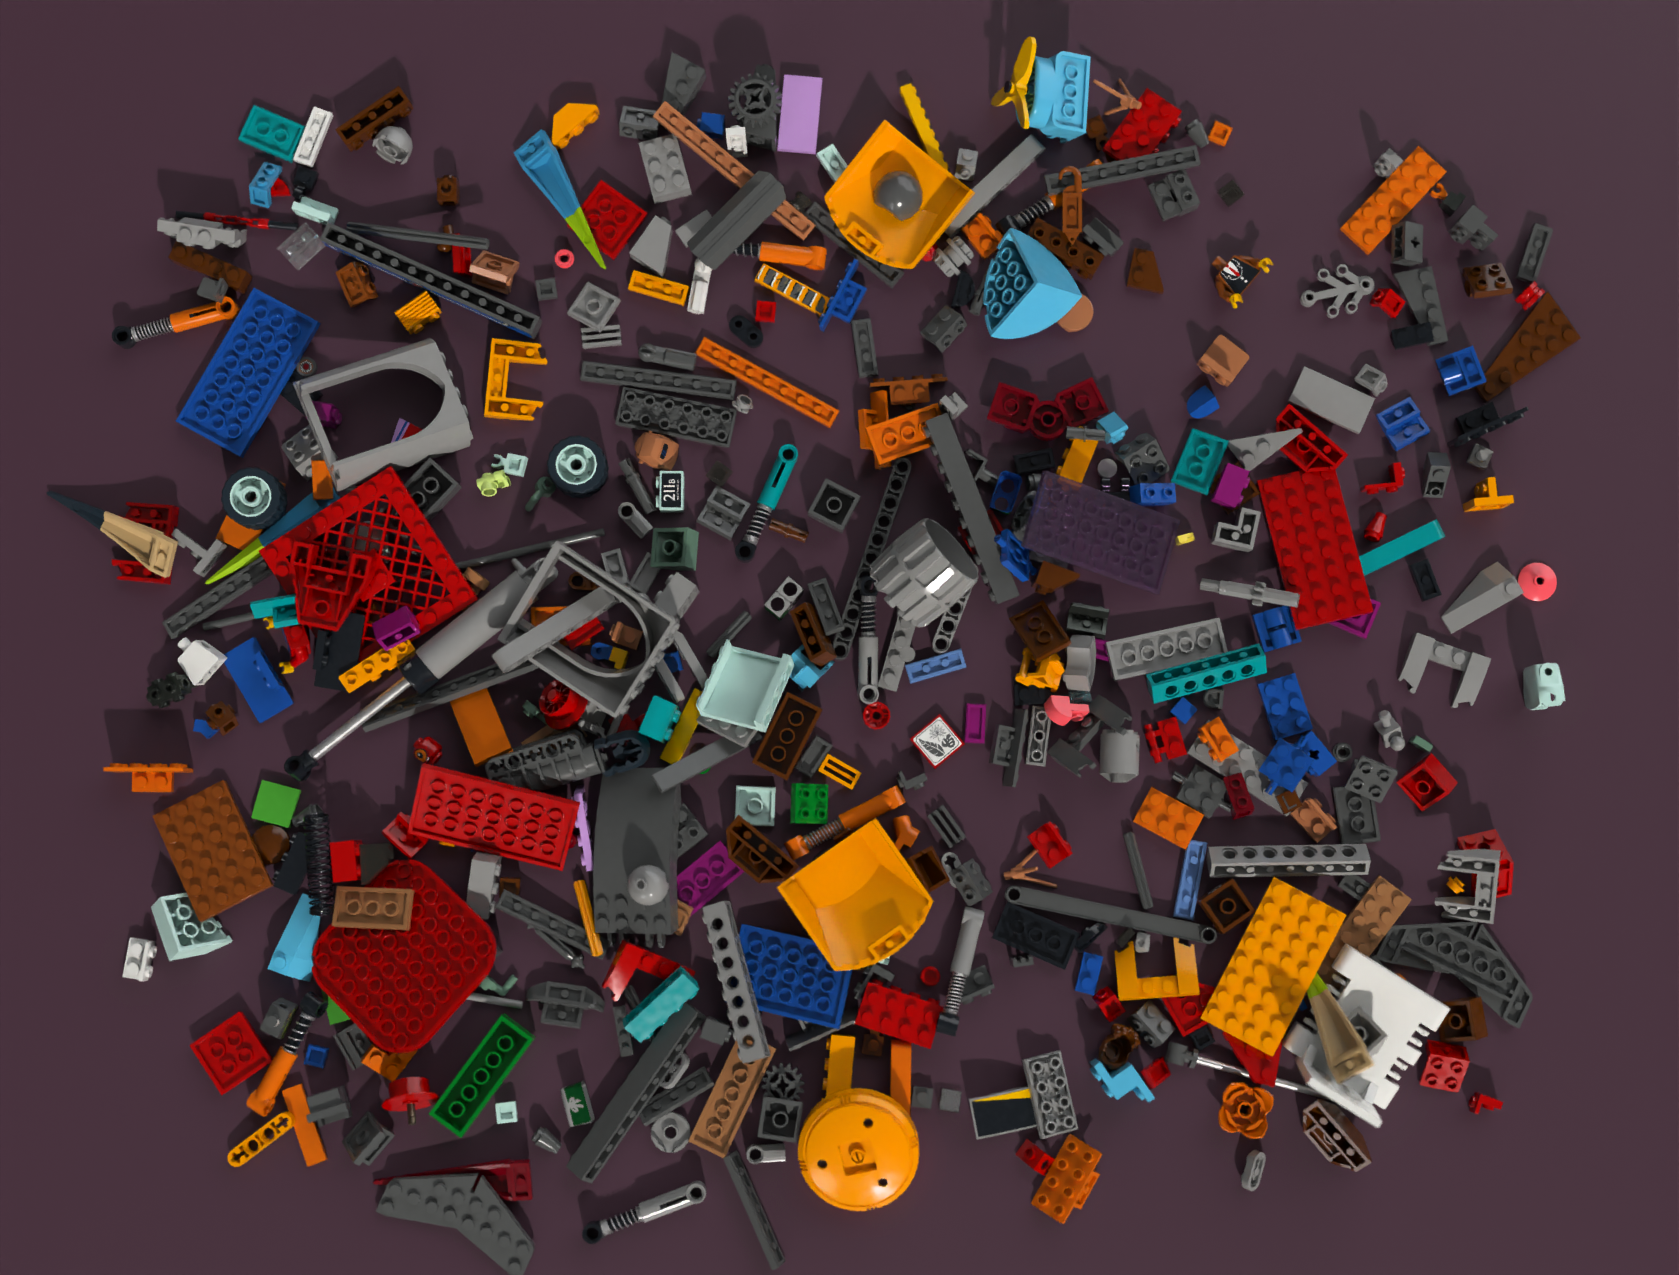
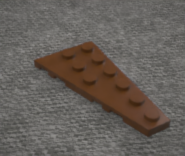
(1533, 344)

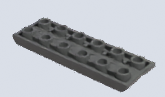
(676, 417)

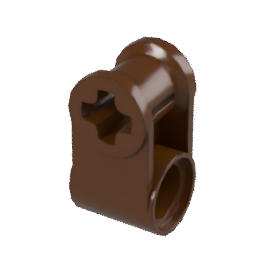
(587, 586)

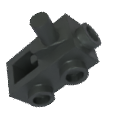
(171, 689)

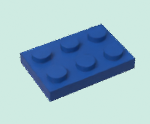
(1284, 706)

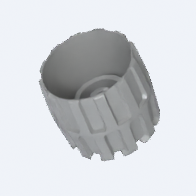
(924, 573)

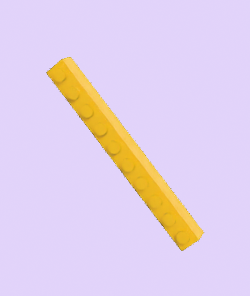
(922, 124)

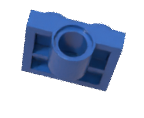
(1460, 371)

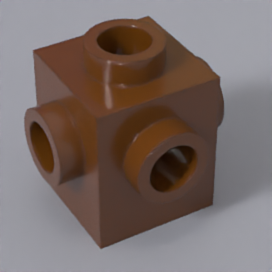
(221, 718)

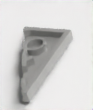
(1256, 449)

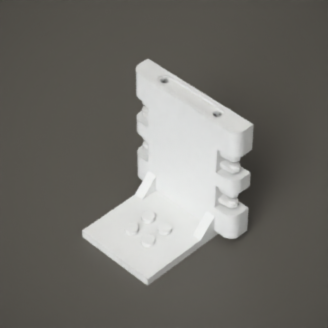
(1395, 1008)

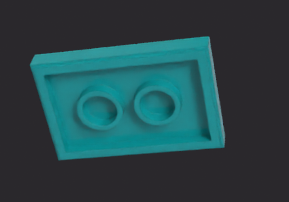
(272, 133)
(1199, 461)

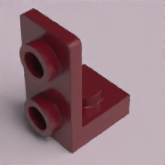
(1238, 796)

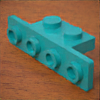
(281, 608)

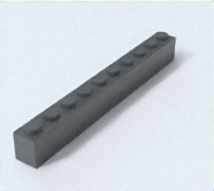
(970, 507)
(635, 1093)

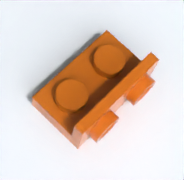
(982, 235)
(1217, 739)

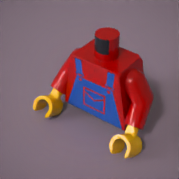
(297, 644)

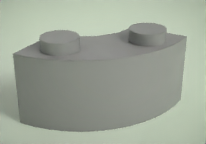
(1080, 663)

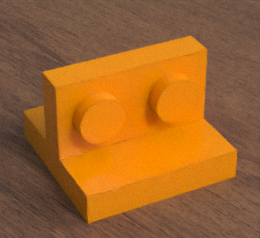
(1487, 497)

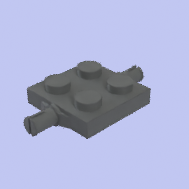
(1201, 791)

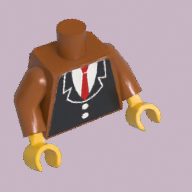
(1237, 276)

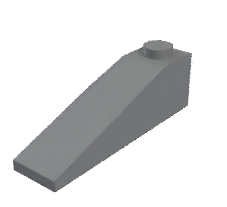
(1485, 593)

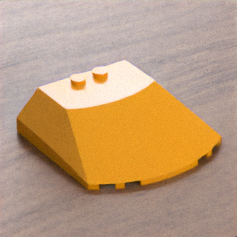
(875, 228)
(858, 899)

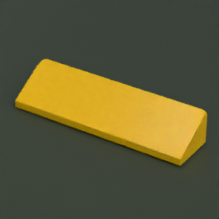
(683, 731)

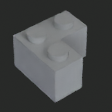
(1238, 536)

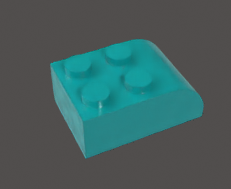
(660, 719)

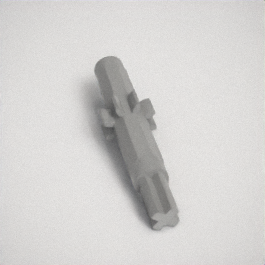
(1256, 593)

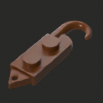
(1072, 205)

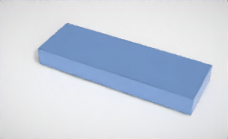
(935, 666)

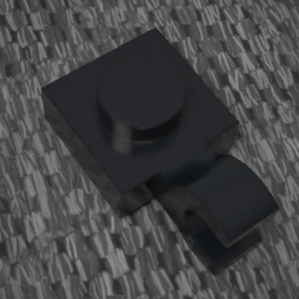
(304, 180)

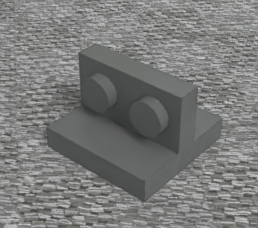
(367, 1139)

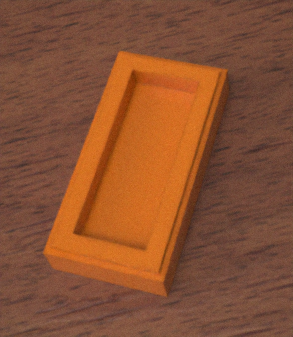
(321, 481)

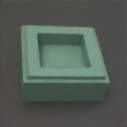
(1420, 743)

